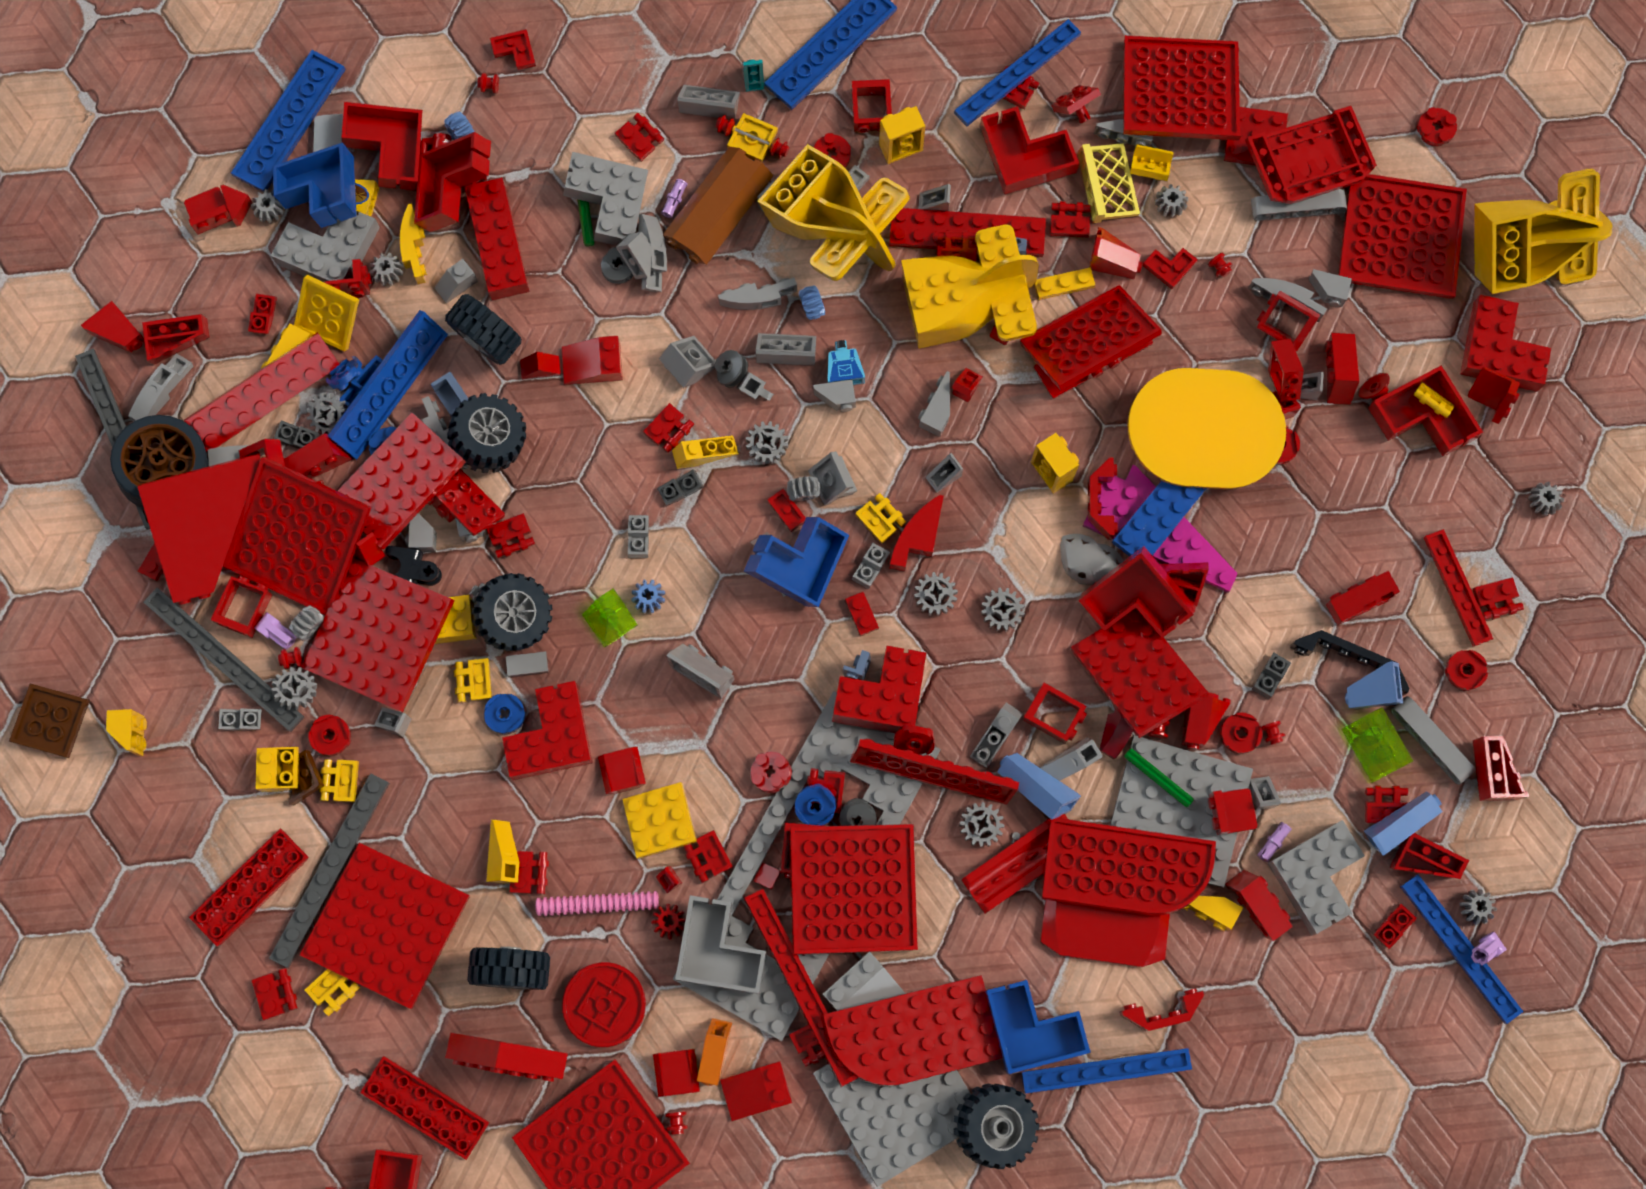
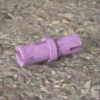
(674, 198)
(1274, 842)

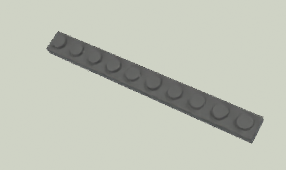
(106, 405)
(222, 658)
(329, 871)

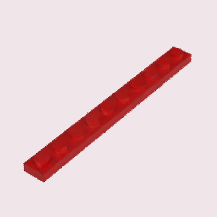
(795, 977)

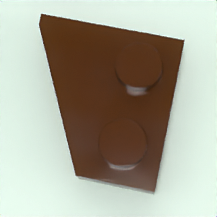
(308, 778)

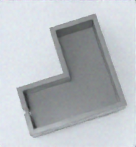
(614, 187)
(326, 256)
(1307, 872)
(707, 957)

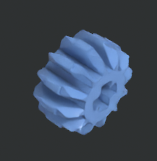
(458, 125)
(812, 302)
(640, 596)

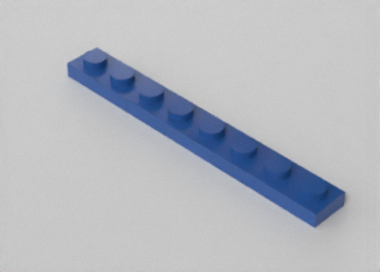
(1017, 72)
(1461, 949)
(1106, 1070)

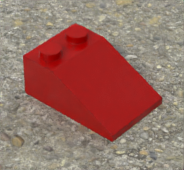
(592, 361)
(756, 1091)

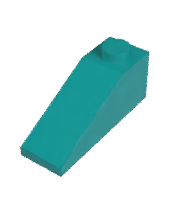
(753, 75)

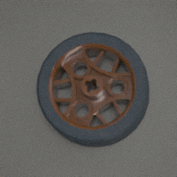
(158, 461)

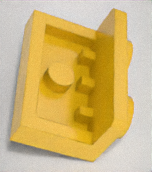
(1151, 162)

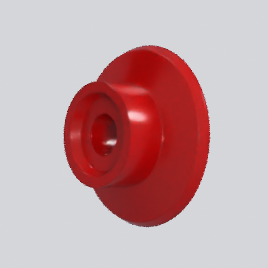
(1375, 387)

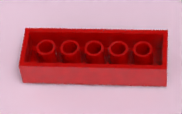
(497, 239)

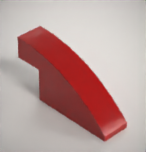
(918, 534)

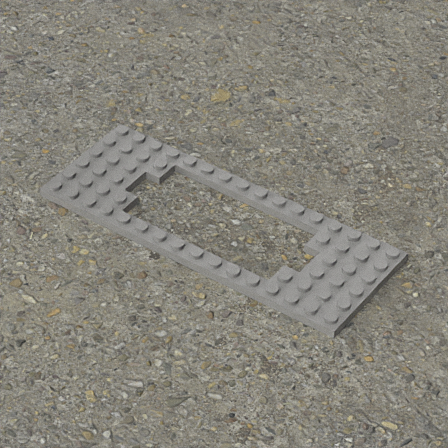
(828, 749)

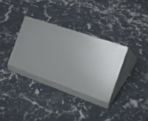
(708, 102)
(786, 349)

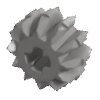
(1164, 201)
(260, 204)
(390, 265)
(803, 488)
(1550, 494)
(306, 622)
(1471, 907)

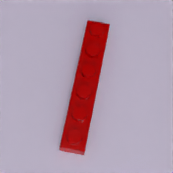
(1458, 588)

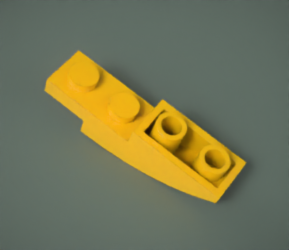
(410, 242)

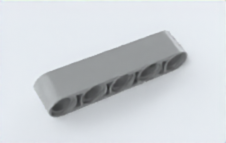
(1324, 204)
(1433, 740)

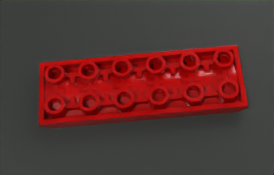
(1010, 869)
(249, 887)
(425, 1107)

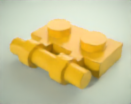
(1434, 400)
(876, 521)
(479, 679)
(345, 780)
(326, 985)

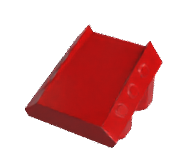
(622, 770)
(676, 1072)

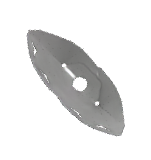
(1087, 558)

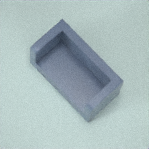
(449, 392)

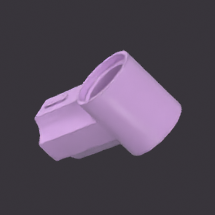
(272, 628)
(1489, 948)

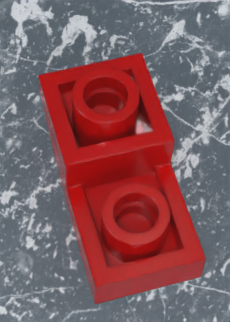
(263, 314)
(1394, 926)

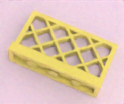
(1092, 182)

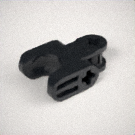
(413, 567)

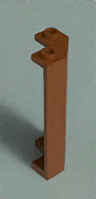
(717, 205)

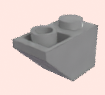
(421, 535)

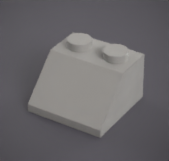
(687, 360)

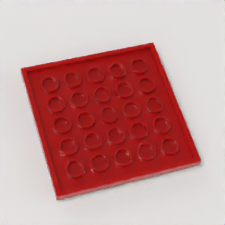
(1181, 88)
(1403, 235)
(296, 536)
(378, 635)
(853, 888)
(385, 925)
(601, 1138)

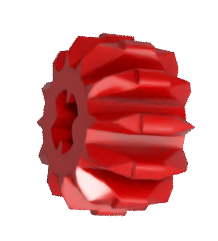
(662, 925)

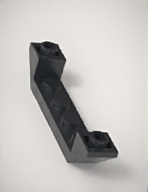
(1306, 645)

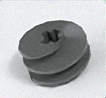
(610, 272)
(731, 368)
(854, 808)

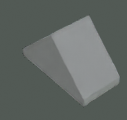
(935, 198)
(1312, 386)
(945, 473)
(393, 721)
(1263, 793)

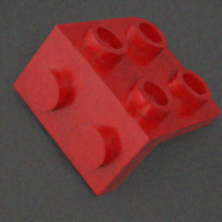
(207, 210)
(356, 286)
(1495, 392)
(1232, 811)

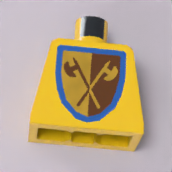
(366, 196)

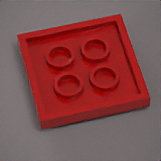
(1252, 123)

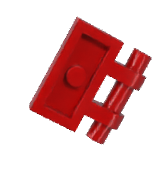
(1022, 94)
(635, 141)
(1070, 225)
(966, 251)
(664, 424)
(509, 530)
(1497, 592)
(833, 781)
(1379, 809)
(714, 854)
(525, 874)
(268, 994)
(804, 1040)

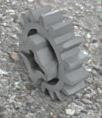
(321, 408)
(760, 447)
(927, 595)
(993, 611)
(284, 691)
(972, 820)

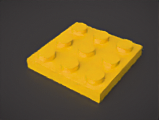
(326, 312)
(659, 820)

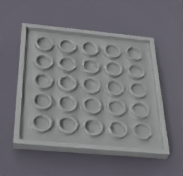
(1150, 808)
(895, 1123)

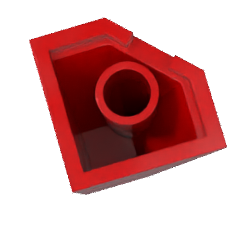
(1114, 256)
(1202, 720)

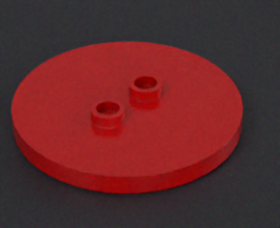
(603, 1004)

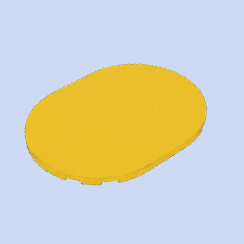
(1206, 428)

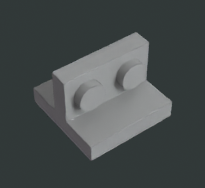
(833, 478)

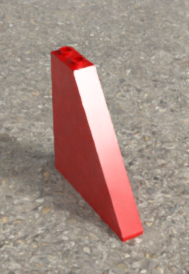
(195, 522)

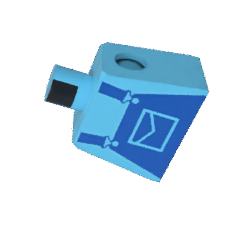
(845, 364)

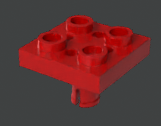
(1076, 102)

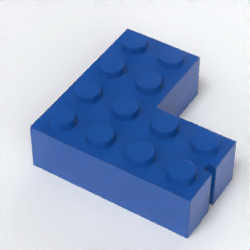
(321, 179)
(799, 570)
(1031, 1042)

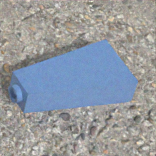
(1038, 786)
(1403, 822)

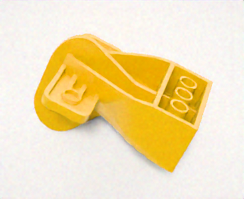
(821, 201)
(1532, 240)
(959, 296)

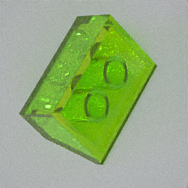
(1377, 745)

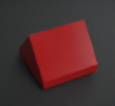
(668, 879)

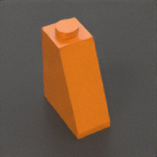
(714, 1052)

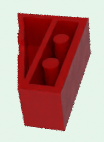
(173, 335)
(1341, 368)
(317, 457)
(1189, 578)
(1362, 597)
(1495, 771)
(1427, 857)
(1260, 904)

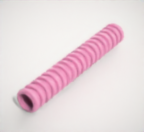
(597, 903)

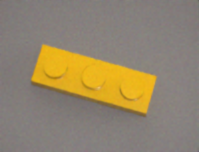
(1064, 283)

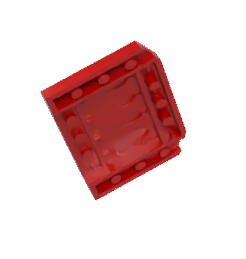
(1312, 157)
(1104, 934)

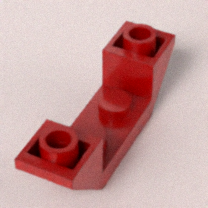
(1103, 523)
(1189, 1002)

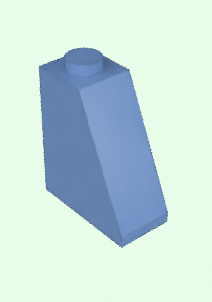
(1376, 689)

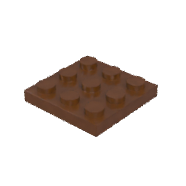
(49, 720)

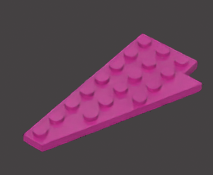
(1183, 545)

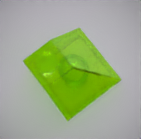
(609, 618)

